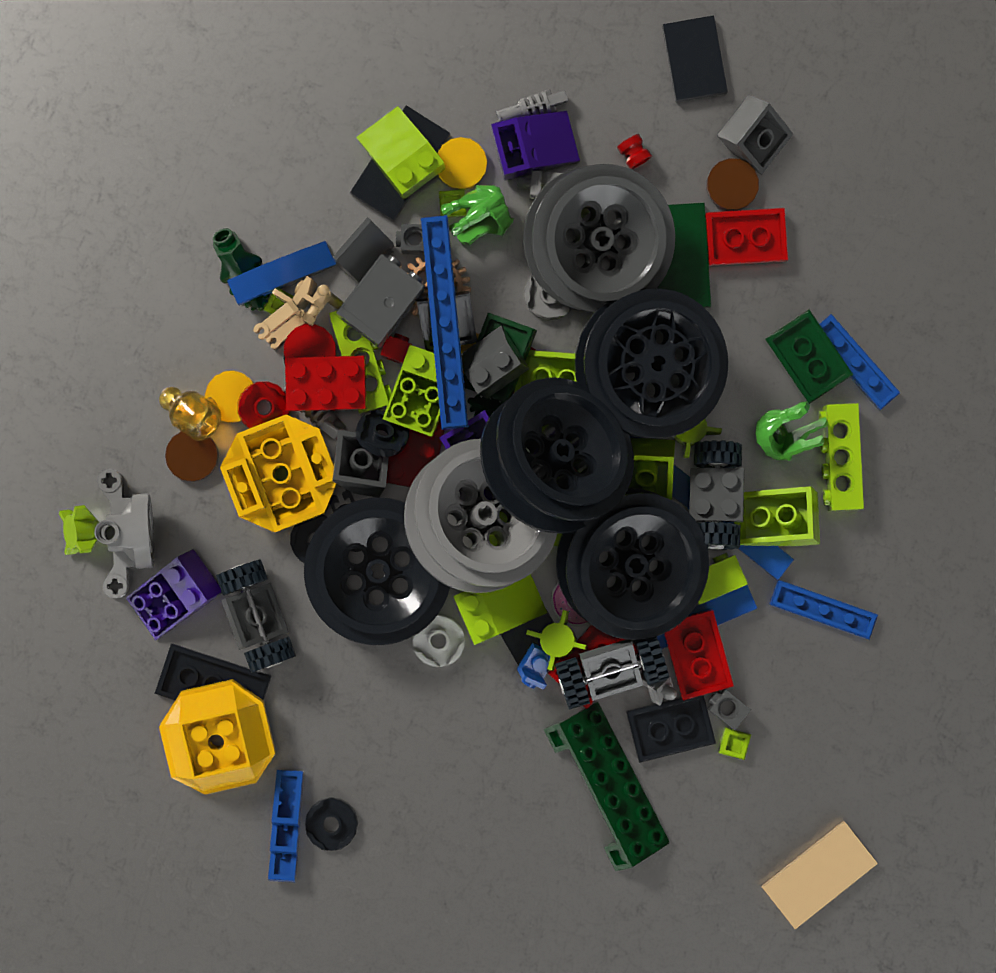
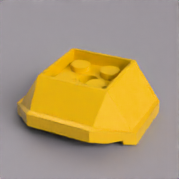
(252, 467)
(223, 711)

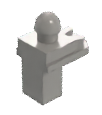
(536, 182)
(660, 690)

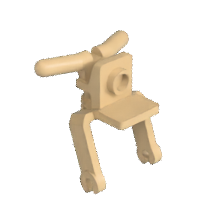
(304, 293)

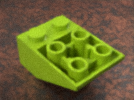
(415, 394)

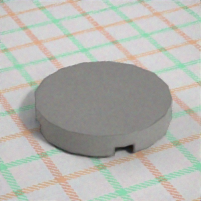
(542, 304)

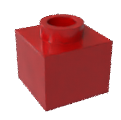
(395, 348)

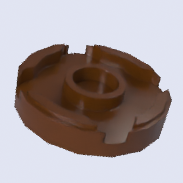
(732, 184)
(191, 458)

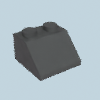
(755, 133)
(363, 250)
(493, 363)
(358, 469)

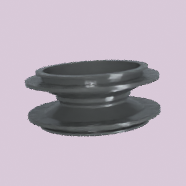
(640, 217)

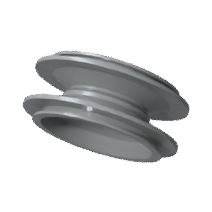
(441, 545)

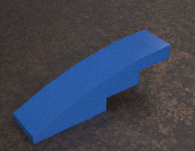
(281, 272)
(285, 826)

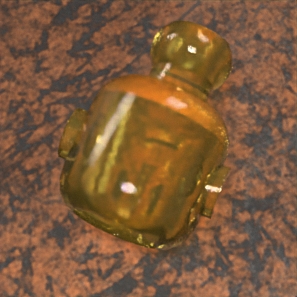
(191, 412)

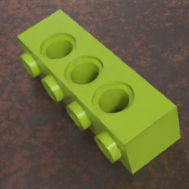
(380, 396)
(850, 444)

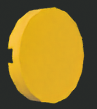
(463, 162)
(226, 390)

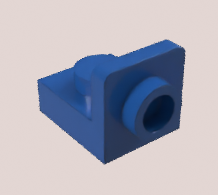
(534, 667)

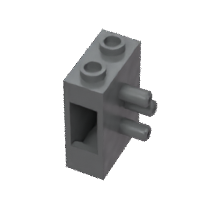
(381, 300)

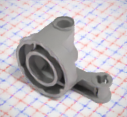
(134, 532)

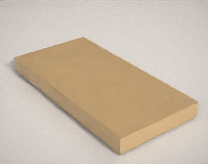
(819, 874)

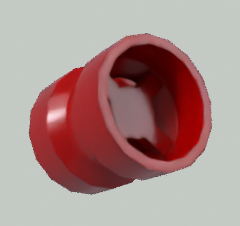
(633, 150)

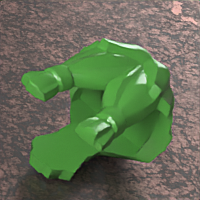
(485, 215)
(781, 444)

